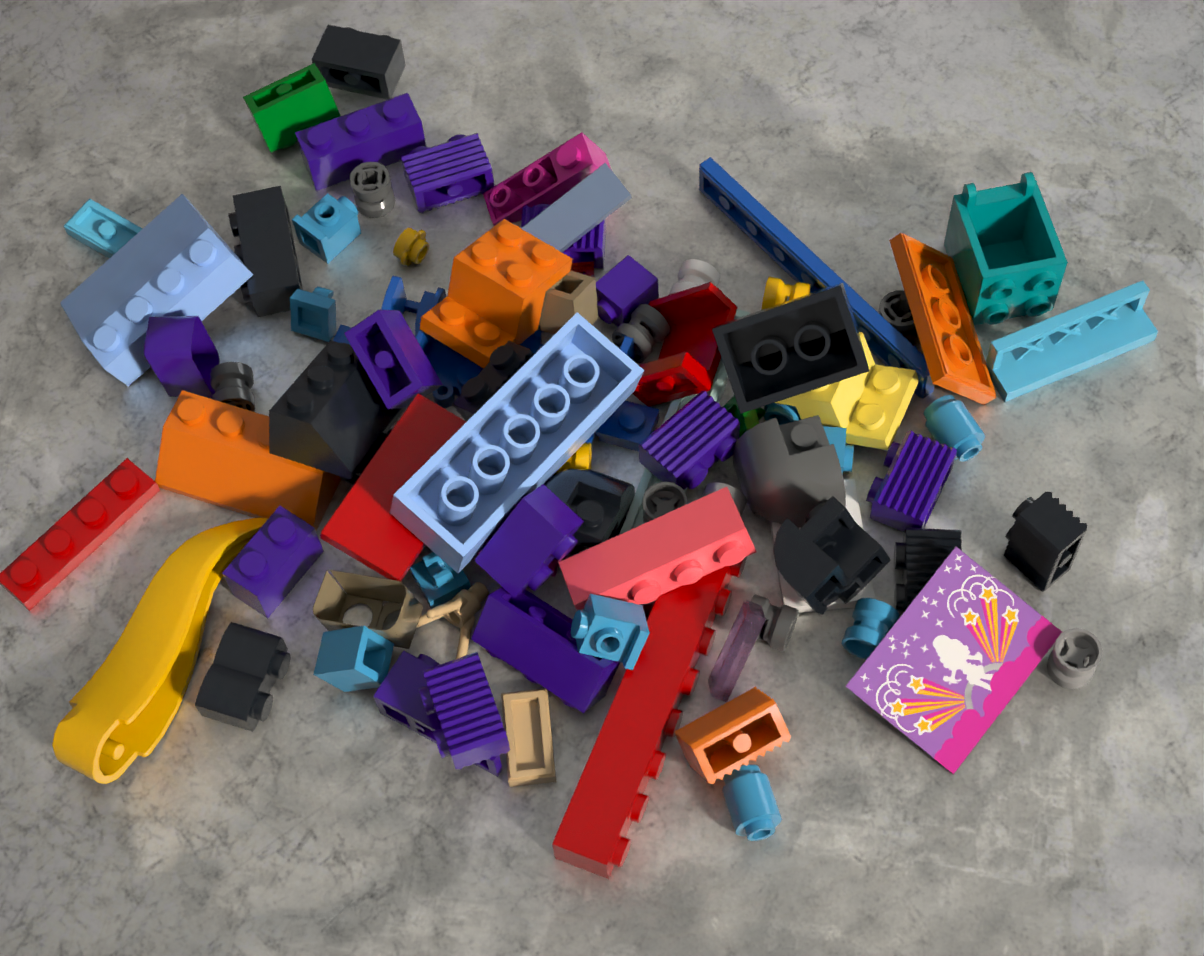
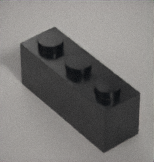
(266, 249)

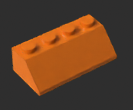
(225, 460)

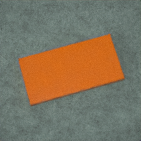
(942, 319)

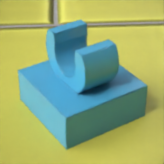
(314, 313)
(438, 580)

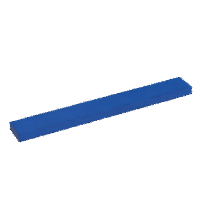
(808, 268)

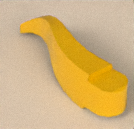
(149, 669)

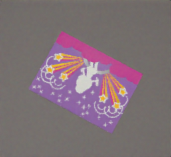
(954, 660)

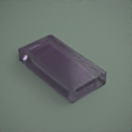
(736, 650)

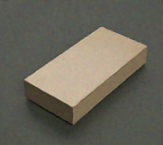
(529, 737)

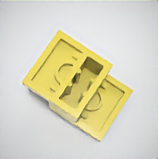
(864, 404)

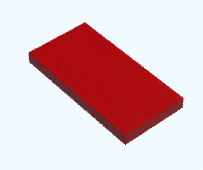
(363, 519)

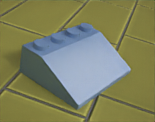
(163, 271)

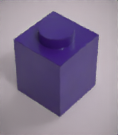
(624, 290)

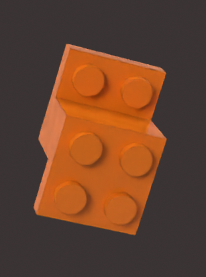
(495, 292)

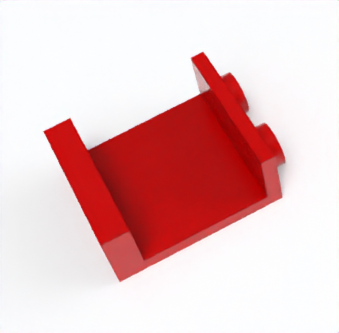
(690, 350)

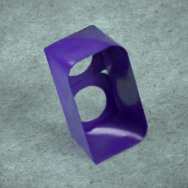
(181, 354)

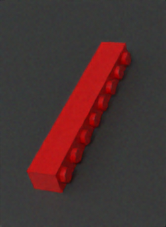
(638, 723)

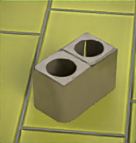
(334, 602)

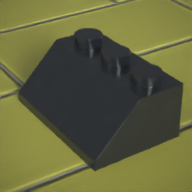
(791, 348)
(330, 414)

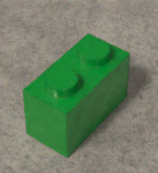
(291, 106)

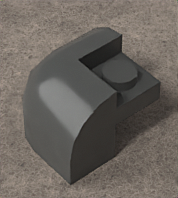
(788, 469)

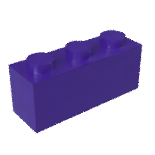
(366, 135)
(541, 647)

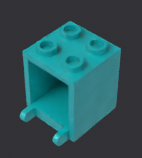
(1005, 251)

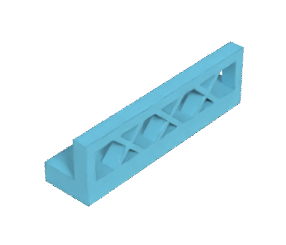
(1070, 342)

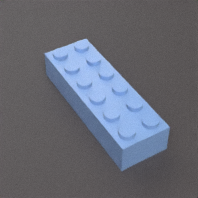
(515, 441)

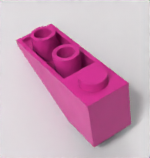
(544, 179)

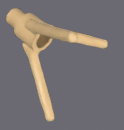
(460, 613)

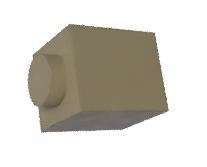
(566, 298)

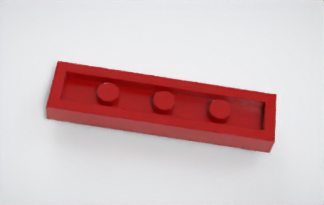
(78, 534)

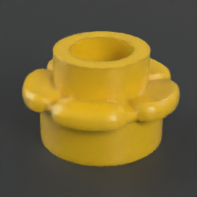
(411, 246)

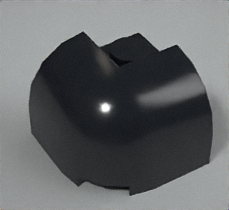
(596, 499)
(827, 556)

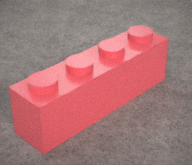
(661, 553)

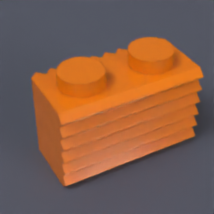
(733, 735)

